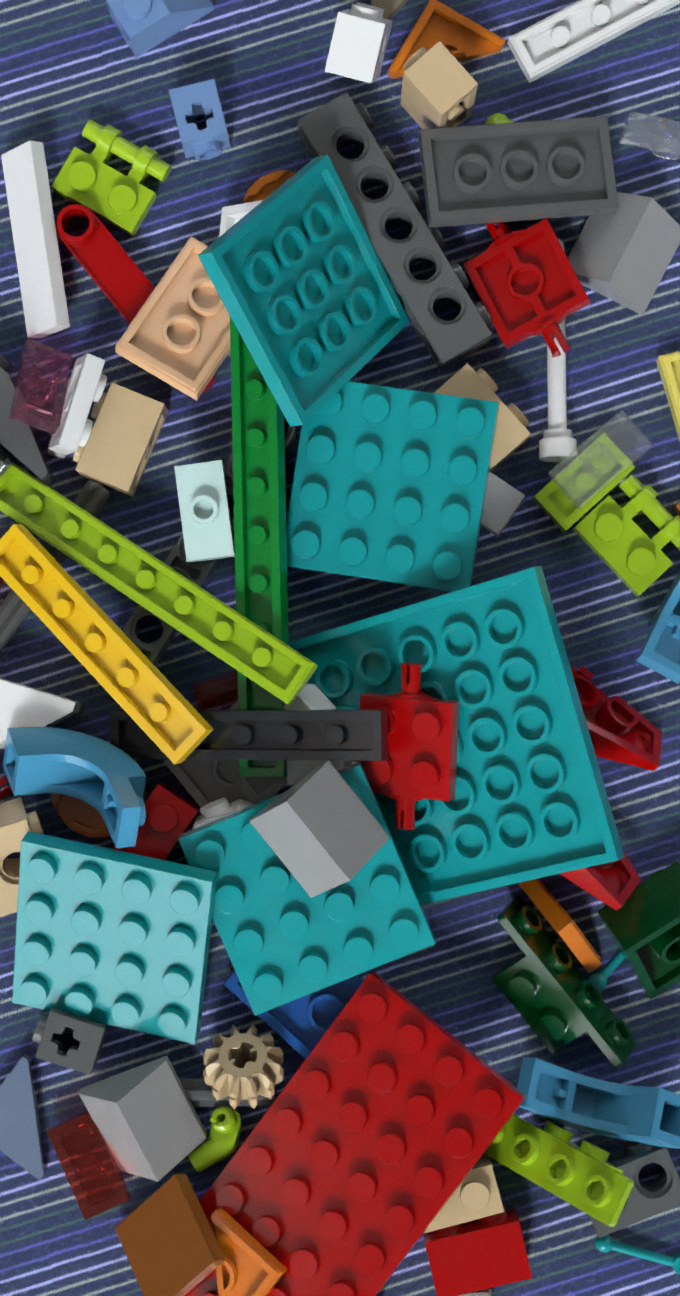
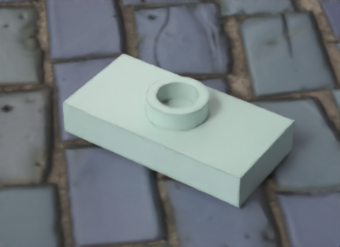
(204, 511)

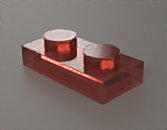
(88, 1165)

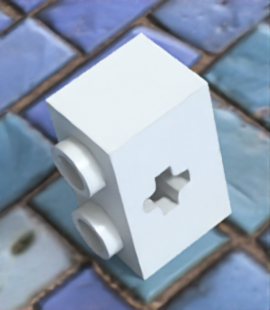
(359, 43)

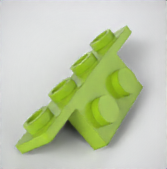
(563, 1168)

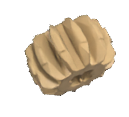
(257, 1077)

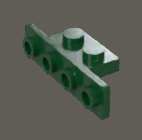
(554, 992)

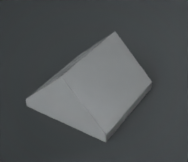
(626, 251)
(321, 830)
(145, 1118)

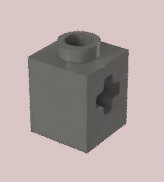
(83, 1053)

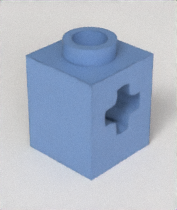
(196, 102)

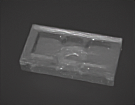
(652, 134)
(600, 459)

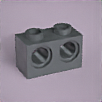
(645, 1198)

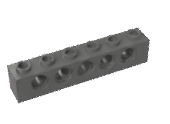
(446, 341)

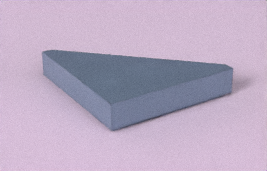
(20, 1120)

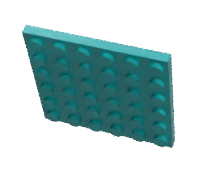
(525, 758)

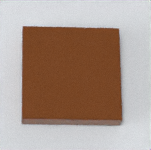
(170, 1240)

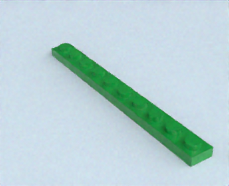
(258, 523)

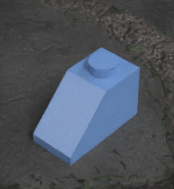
(154, 21)

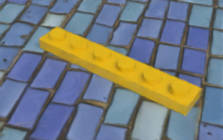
(100, 645)

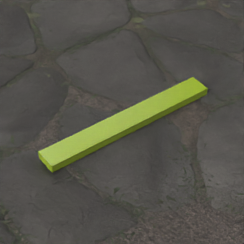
(155, 585)

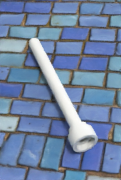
(557, 440)

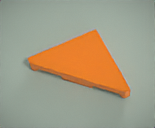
(455, 31)
(562, 924)
(248, 1265)

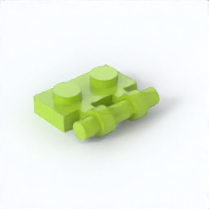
(104, 190)
(623, 543)

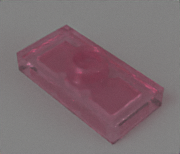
(40, 386)

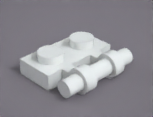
(82, 388)

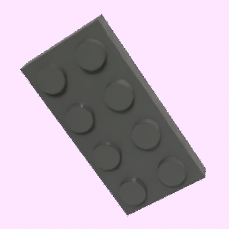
(517, 171)

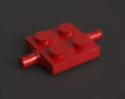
(527, 284)
(419, 746)

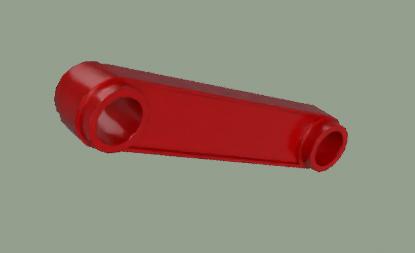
(107, 263)

